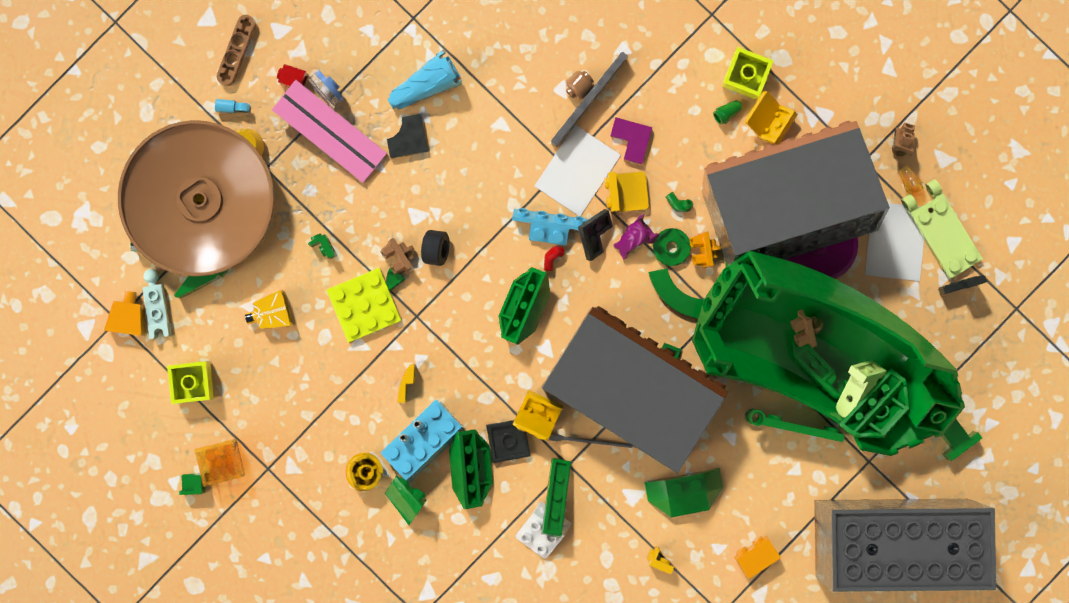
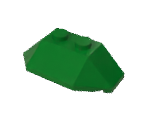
(524, 305)
(879, 408)
(470, 468)
(685, 493)

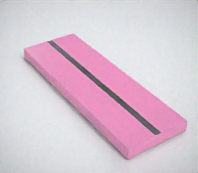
(329, 131)

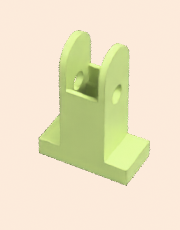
(862, 380)

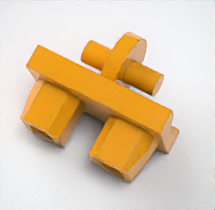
(707, 247)

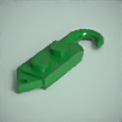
(816, 368)

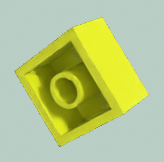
(747, 73)
(190, 382)

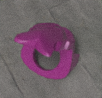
(635, 235)

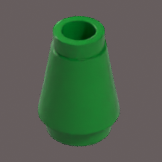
(726, 112)

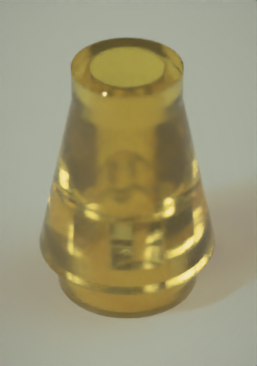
(911, 181)

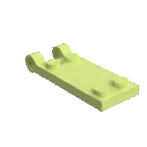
(943, 231)

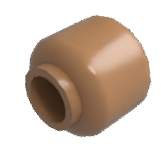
(579, 84)

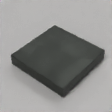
(507, 442)

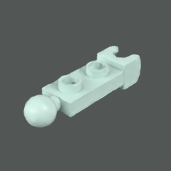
(155, 305)

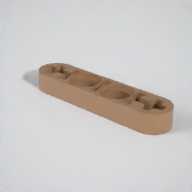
(233, 49)

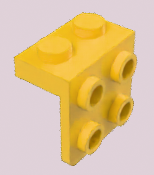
(770, 119)
(626, 191)
(537, 415)

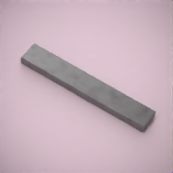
(588, 100)

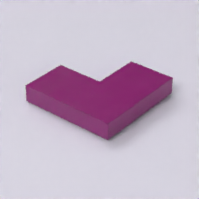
(637, 138)

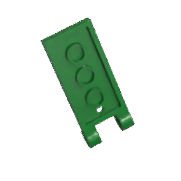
(776, 422)

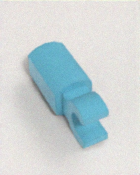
(231, 106)

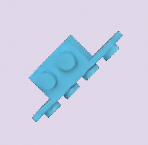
(548, 227)

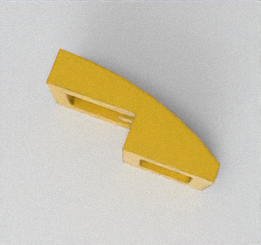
(408, 378)

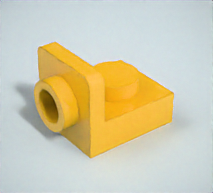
(662, 563)

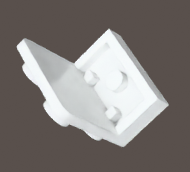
(531, 533)

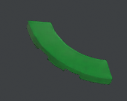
(673, 296)

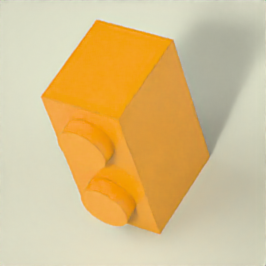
(757, 556)

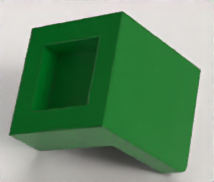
(192, 484)

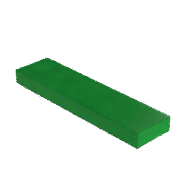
(556, 498)

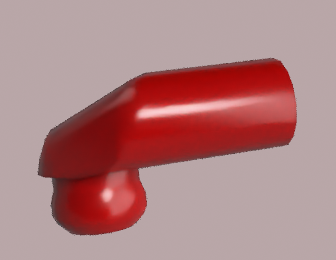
(551, 255)

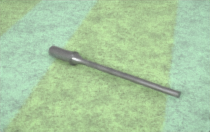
(557, 437)

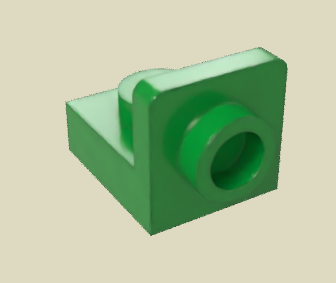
(326, 248)

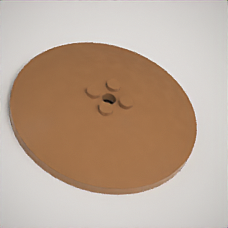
(161, 189)

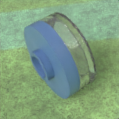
(326, 88)

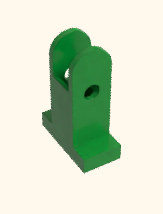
(958, 440)

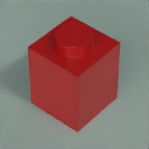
(288, 74)

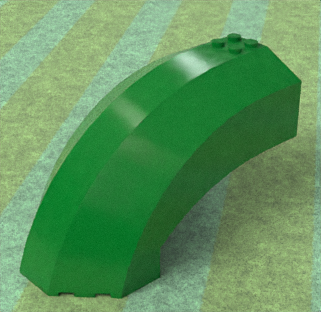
(749, 334)

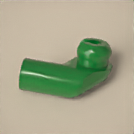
(679, 205)

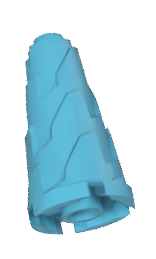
(433, 78)

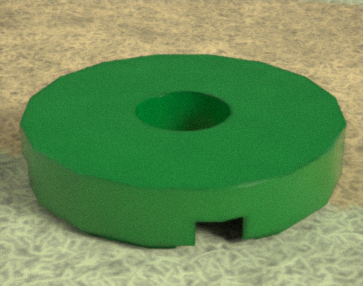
(683, 247)

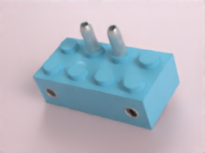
(422, 440)

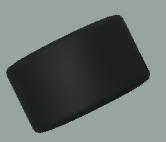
(435, 247)

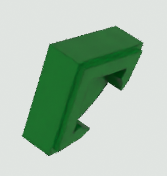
(393, 280)

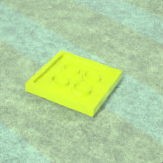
(364, 305)

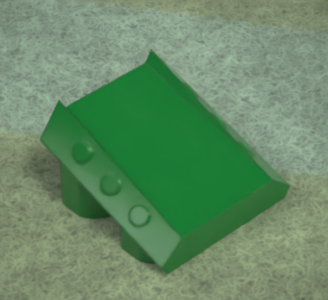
(405, 498)

